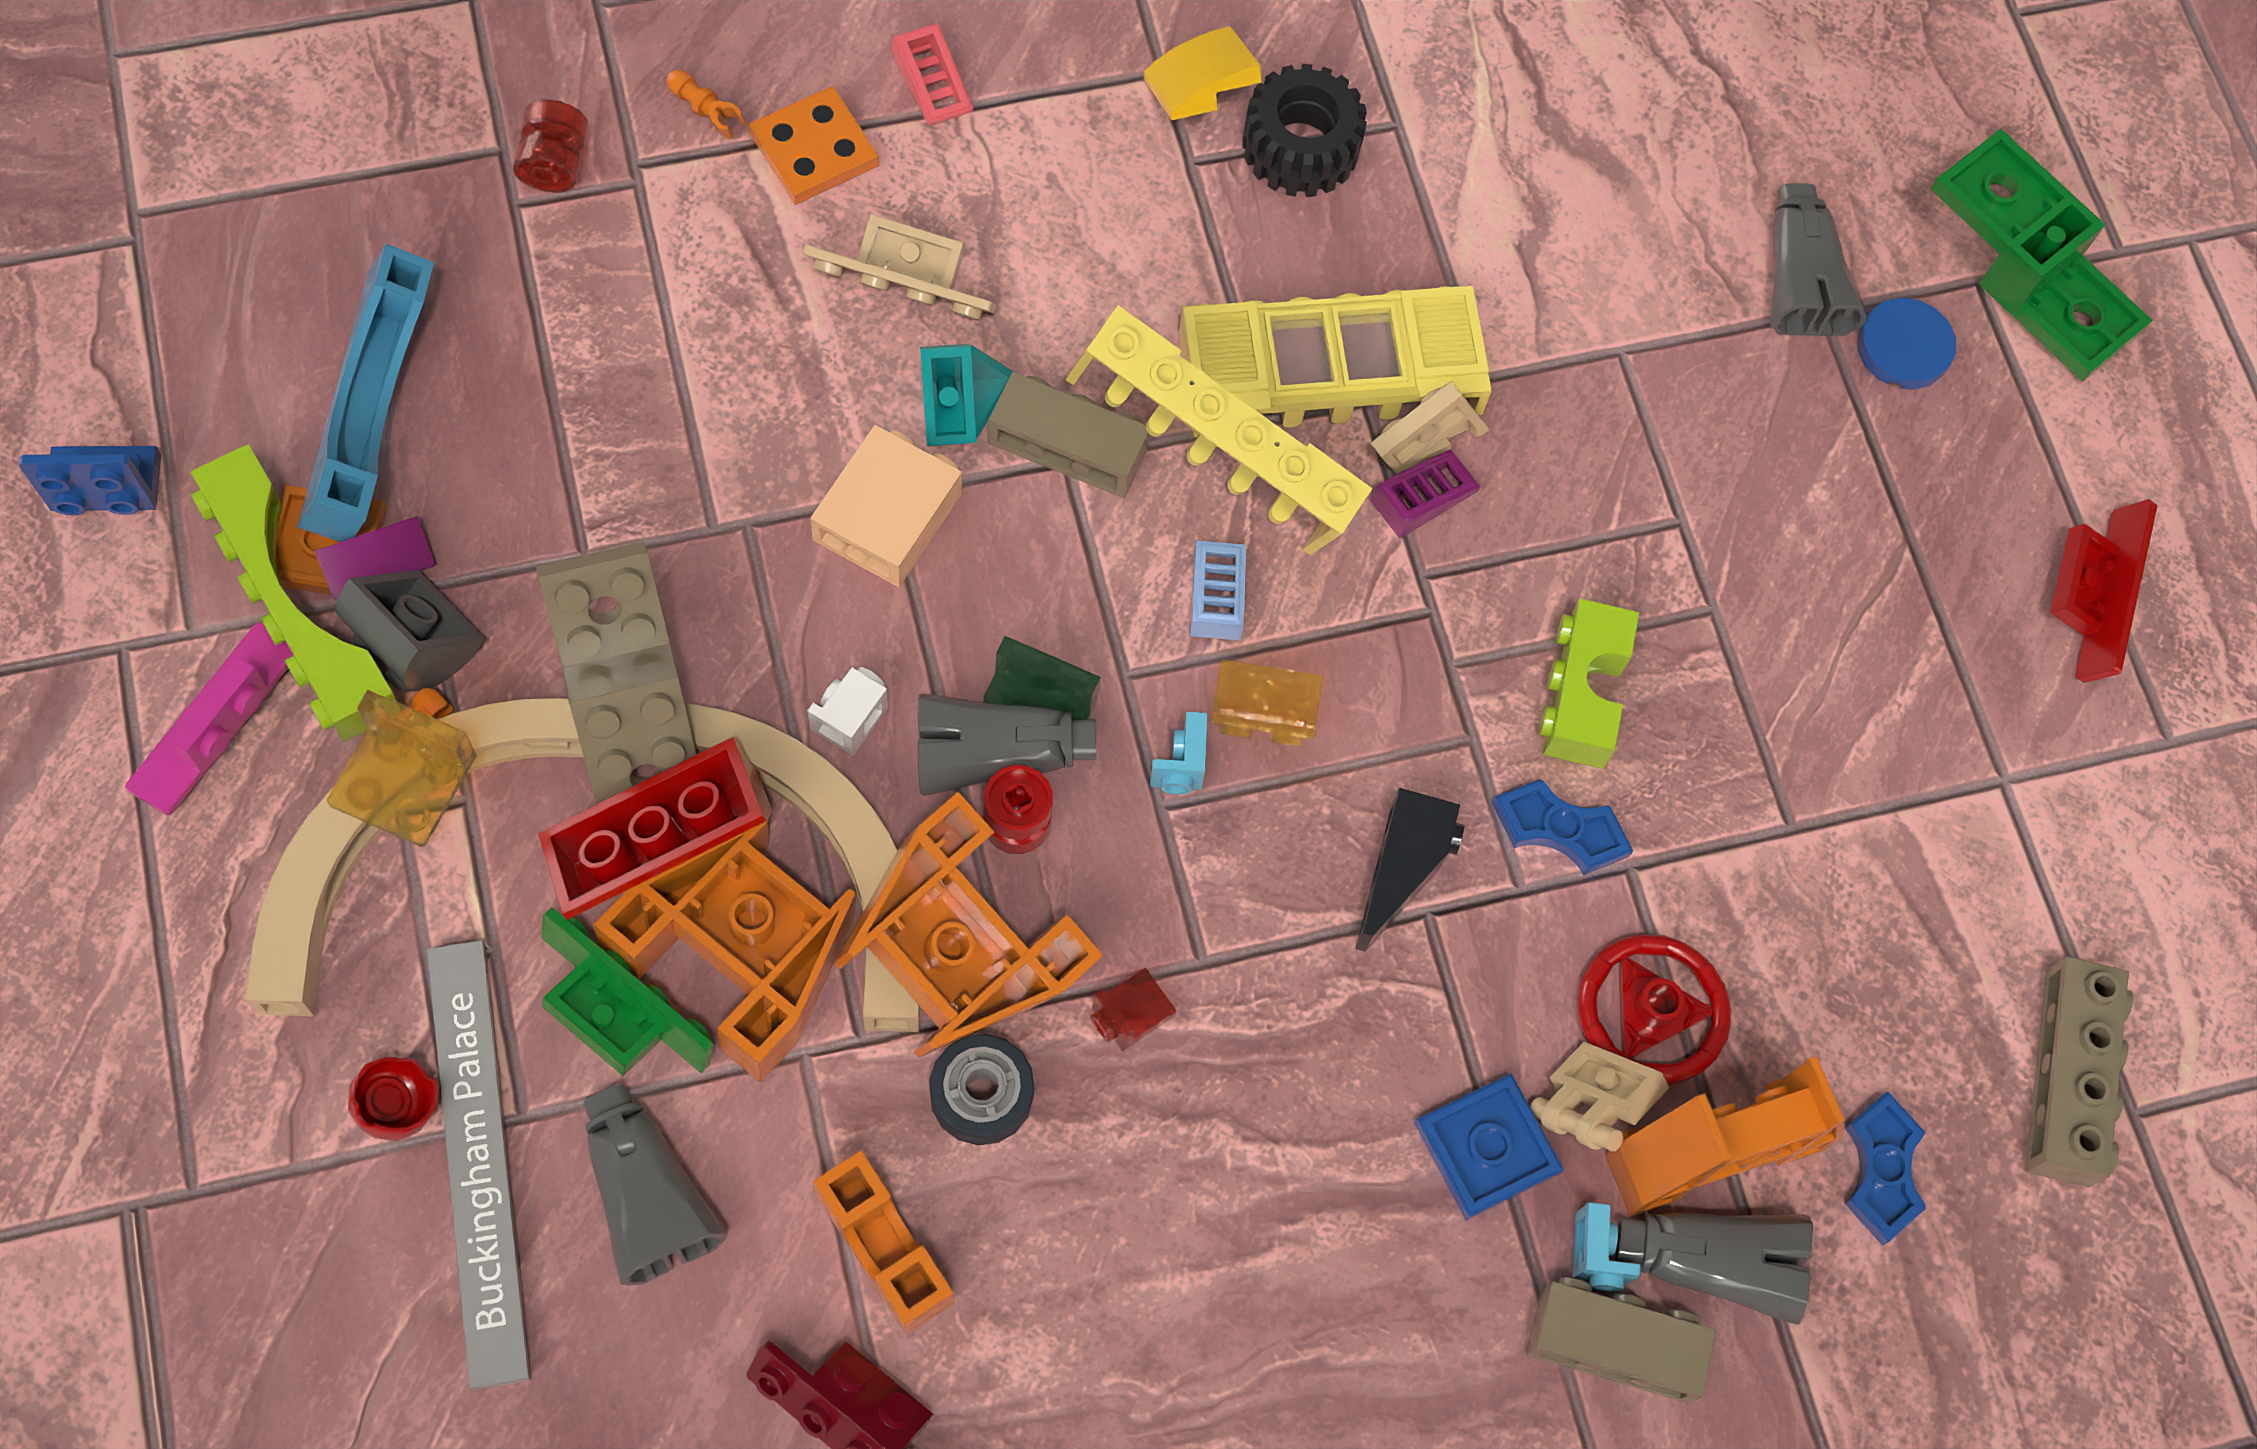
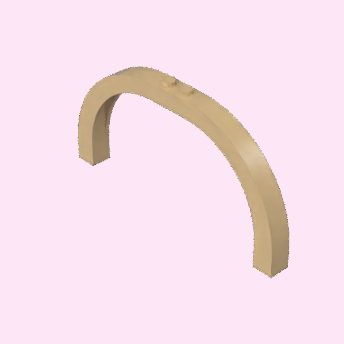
(329, 844)

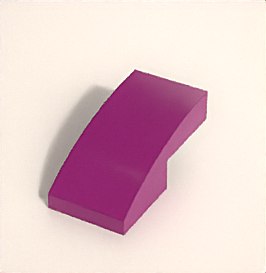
(381, 551)

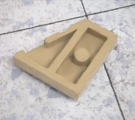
(1427, 429)

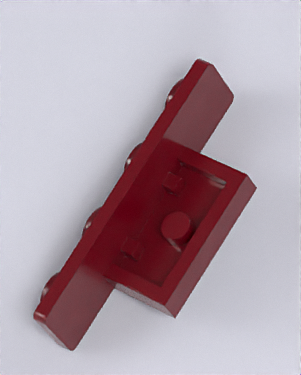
(844, 1402)

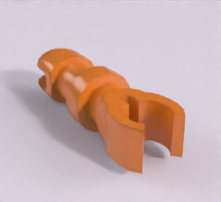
(703, 101)

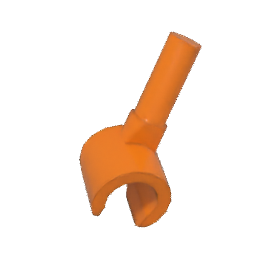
(431, 703)

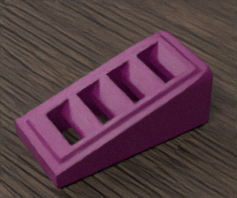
(1405, 520)

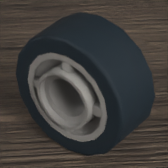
(987, 1059)

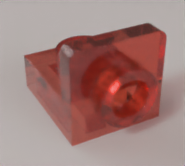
(1131, 1010)

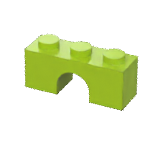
(1579, 722)

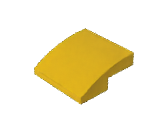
(1194, 71)

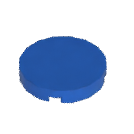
(1907, 343)

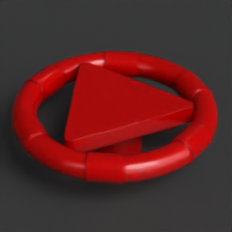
(1655, 1006)

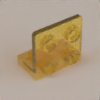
(402, 770)

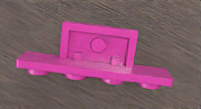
(210, 721)

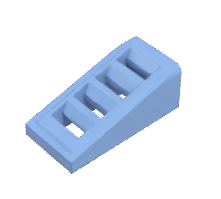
(1218, 624)

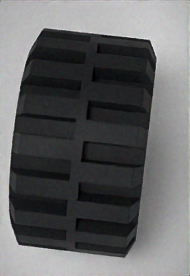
(1312, 100)

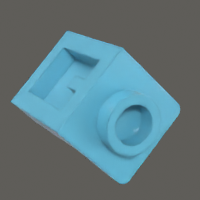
(1187, 765)
(1593, 1244)

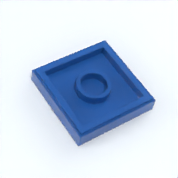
(1488, 1146)

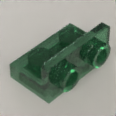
(1040, 680)

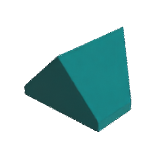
(958, 392)

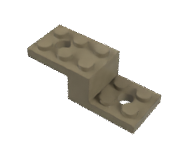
(617, 666)

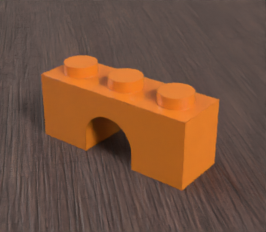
(882, 1244)

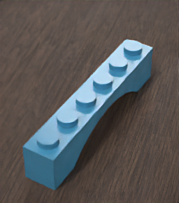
(352, 436)

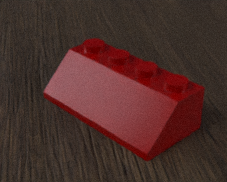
(653, 826)

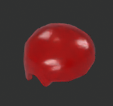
(392, 1098)

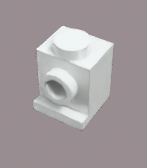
(849, 709)

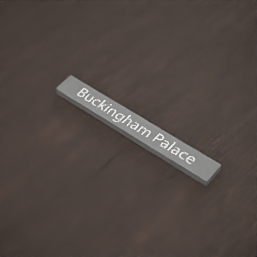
(478, 1167)

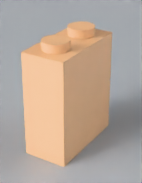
(887, 505)

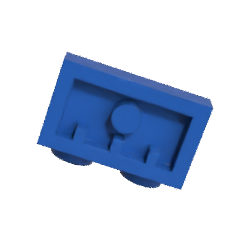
(95, 478)

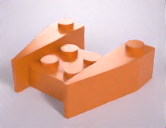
(748, 926)
(951, 943)
(1707, 1145)

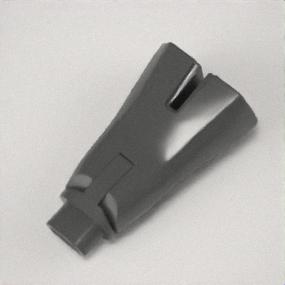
(1810, 273)
(973, 740)
(645, 1191)
(1726, 1256)

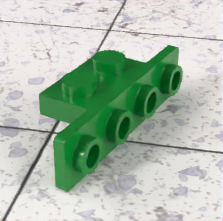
(612, 1007)

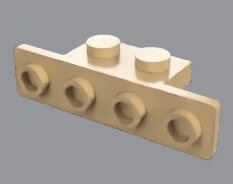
(909, 259)

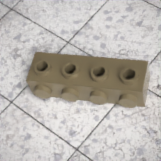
(2079, 1072)

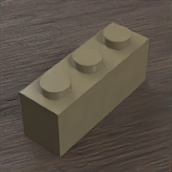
(1068, 434)
(1622, 1340)

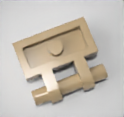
(1607, 1084)

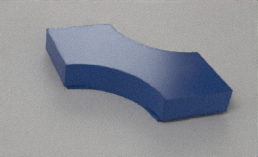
(1584, 835)
(1885, 1189)

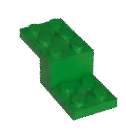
(2041, 252)

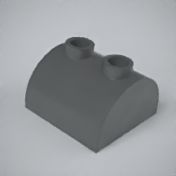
(408, 628)

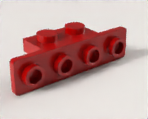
(2102, 585)

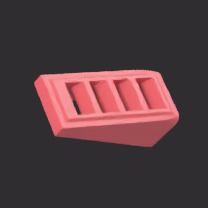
(920, 41)

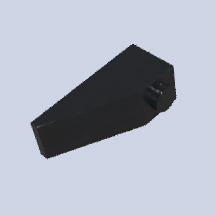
(1412, 851)

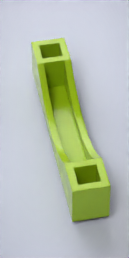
(248, 511)

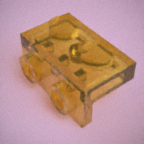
(1267, 700)

